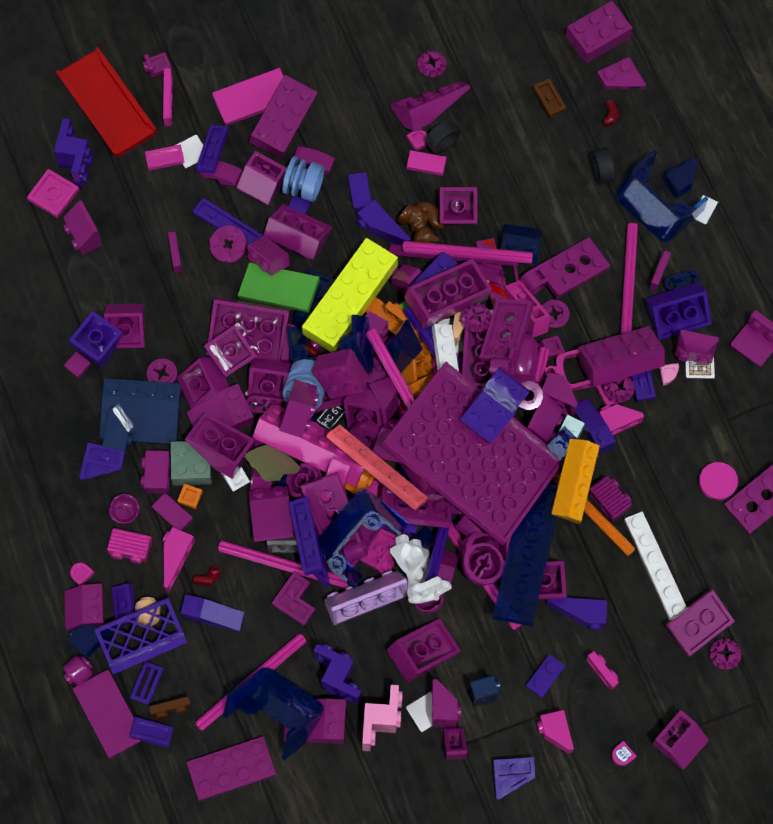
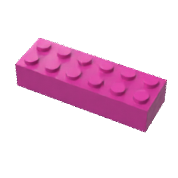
(312, 448)

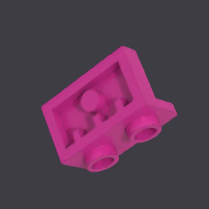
(379, 552)

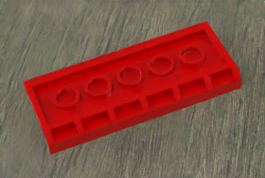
(107, 103)

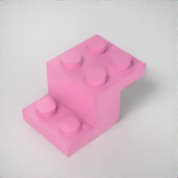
(381, 718)

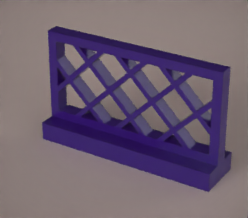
(307, 540)
(146, 651)

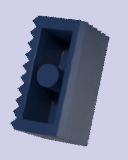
(484, 690)

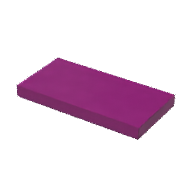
(107, 713)

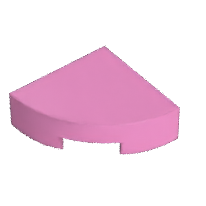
(668, 373)

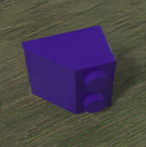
(96, 339)

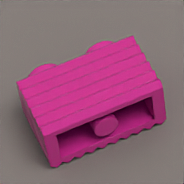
(129, 545)

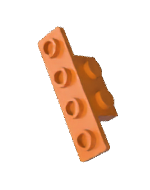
(391, 312)

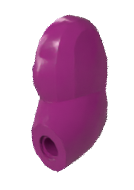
(526, 371)
(481, 554)

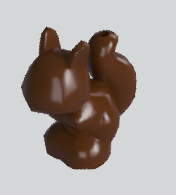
(417, 218)

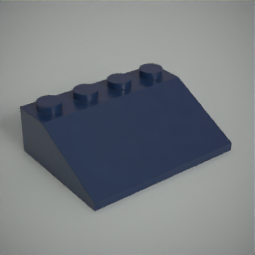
(147, 408)

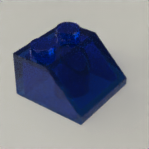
(521, 239)
(403, 346)

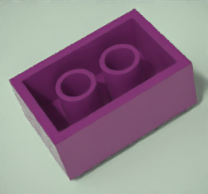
(598, 32)

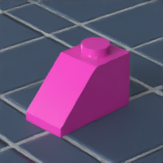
(620, 418)
(556, 730)

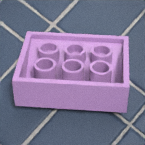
(366, 597)

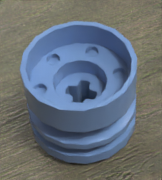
(303, 179)
(302, 371)

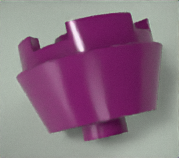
(305, 474)

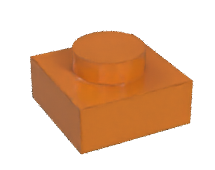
(190, 496)

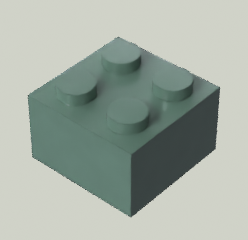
(188, 466)

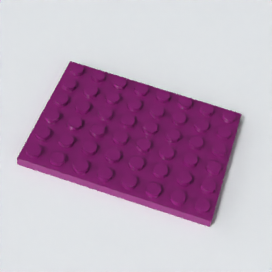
(483, 479)

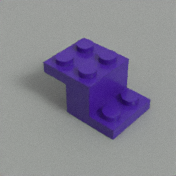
(73, 153)
(495, 405)
(337, 674)

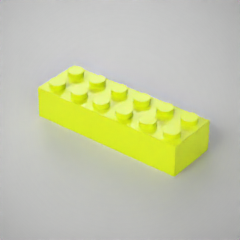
(350, 295)

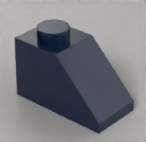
(116, 431)

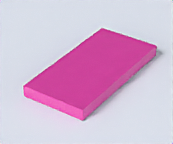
(247, 97)

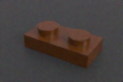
(549, 98)
(162, 710)

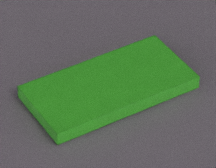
(282, 289)

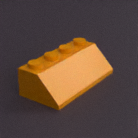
(575, 480)

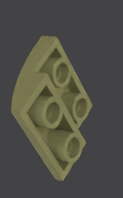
(271, 463)

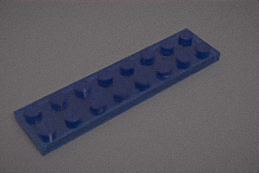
(527, 562)

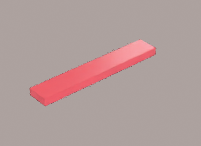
(377, 467)

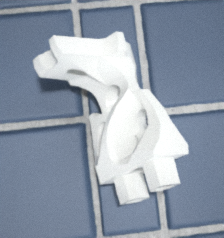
(414, 567)

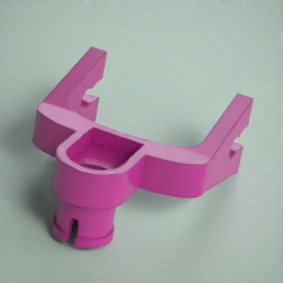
(559, 369)

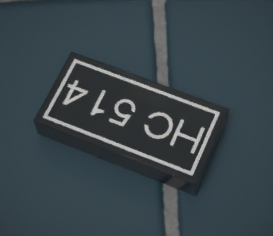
(331, 417)

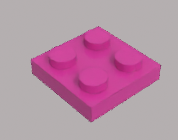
(53, 193)

